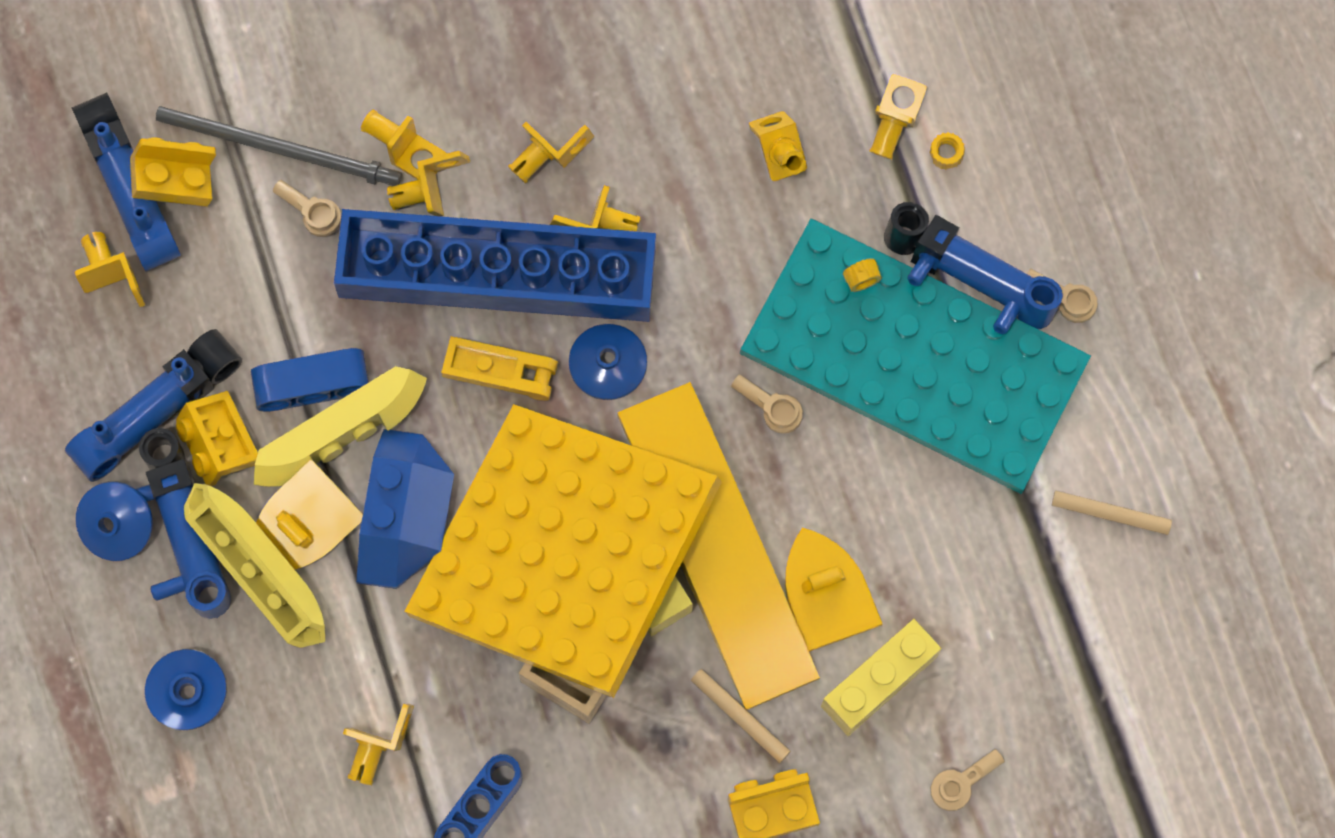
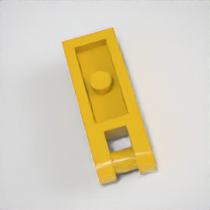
(498, 368)

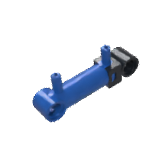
(112, 154)
(942, 249)
(184, 379)
(170, 486)

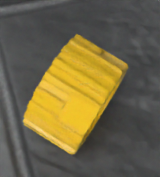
(955, 142)
(862, 275)

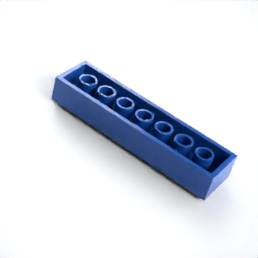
(495, 265)

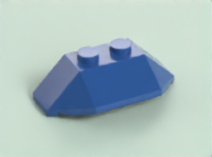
(403, 510)

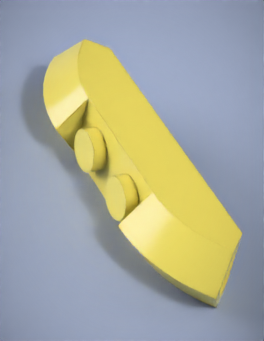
(354, 417)
(256, 565)

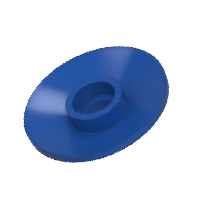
(611, 379)
(129, 516)
(174, 673)

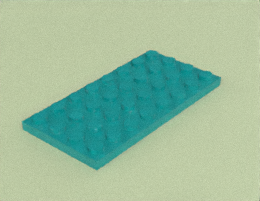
(916, 357)

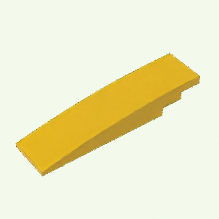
(727, 558)

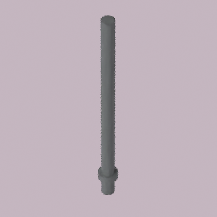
(372, 172)

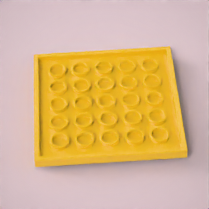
(564, 549)

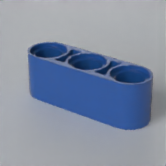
(308, 379)
(482, 788)

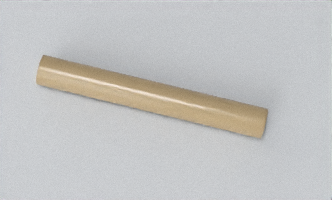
(1111, 512)
(740, 715)

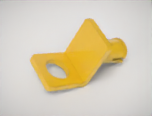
(895, 118)
(400, 140)
(780, 145)
(540, 151)
(426, 187)
(603, 217)
(105, 268)
(371, 747)

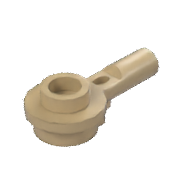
(320, 216)
(1078, 301)
(781, 412)
(953, 789)

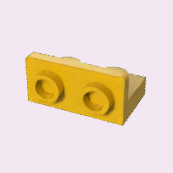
(172, 171)
(215, 437)
(774, 806)

